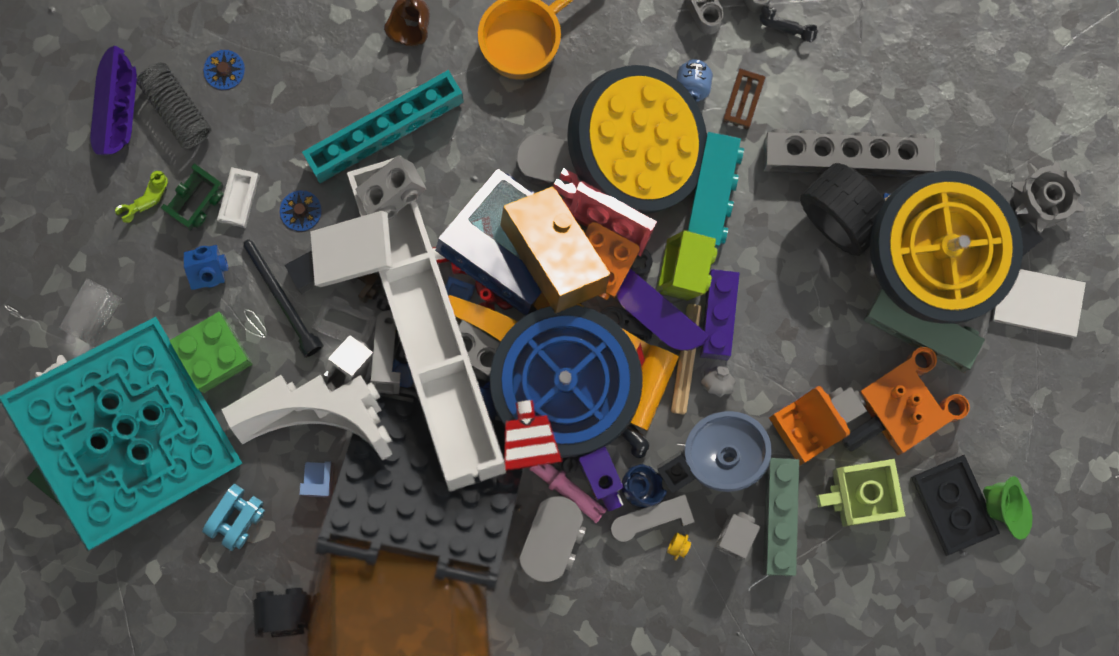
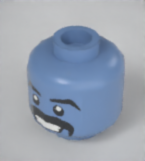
(696, 78)

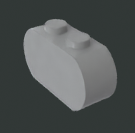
(543, 159)
(552, 539)

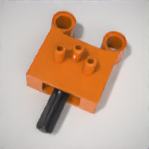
(904, 407)

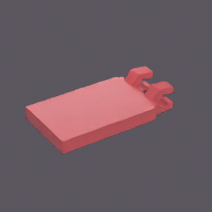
(592, 205)

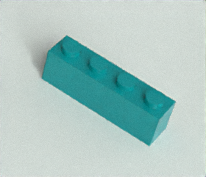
(714, 186)

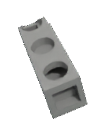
(382, 364)
(627, 526)

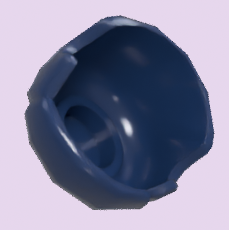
(643, 486)

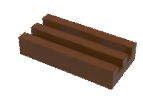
(737, 121)

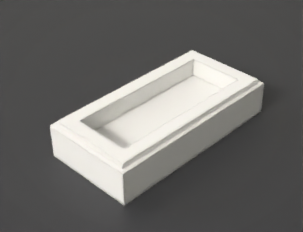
(238, 197)

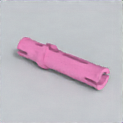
(559, 482)

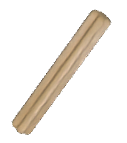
(685, 368)

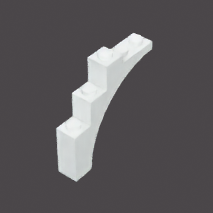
(284, 405)

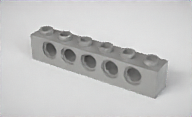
(808, 161)

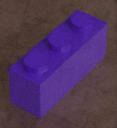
(720, 315)

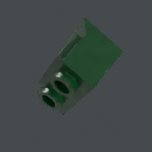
(184, 193)

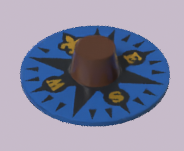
(224, 69)
(300, 210)

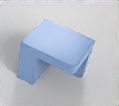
(317, 480)

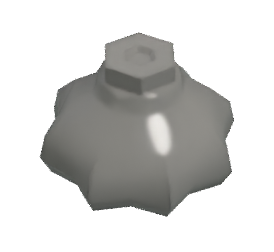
(718, 381)

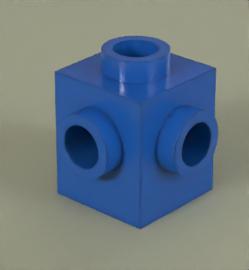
(205, 267)

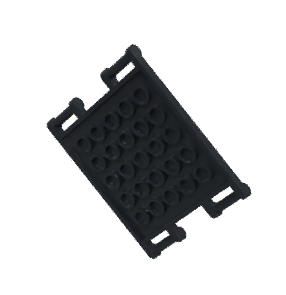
(407, 505)

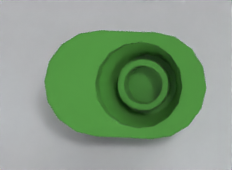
(1010, 505)

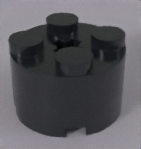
(281, 614)

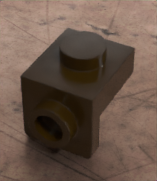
(371, 288)

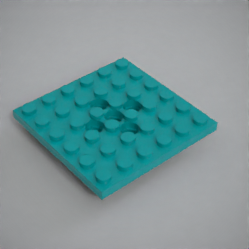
(107, 487)

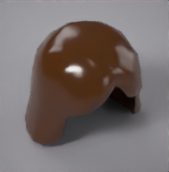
(401, 32)

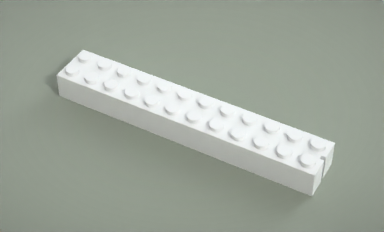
(435, 349)

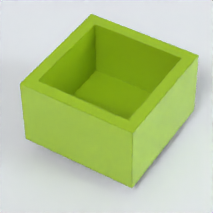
(686, 265)

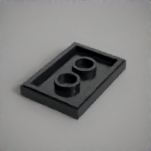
(955, 505)

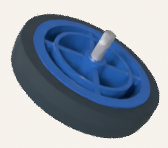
(575, 371)

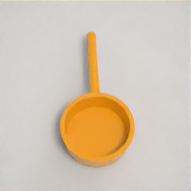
(520, 36)

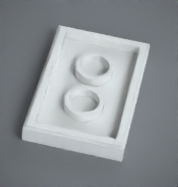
(351, 249)
(1042, 304)

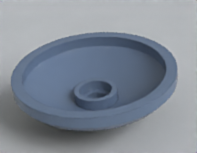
(726, 436)

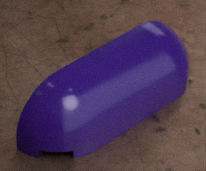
(113, 102)
(659, 314)

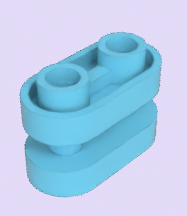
(236, 534)

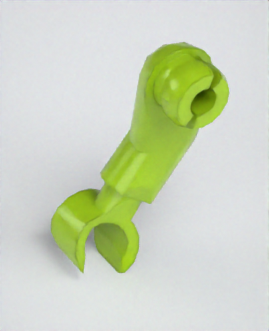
(151, 197)

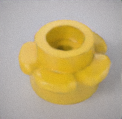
(679, 546)

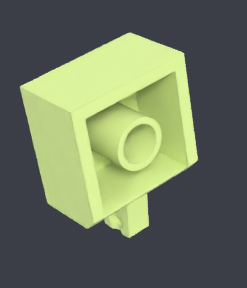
(865, 493)

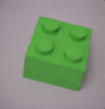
(211, 352)

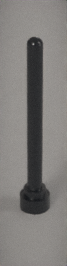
(308, 342)

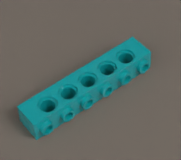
(383, 126)

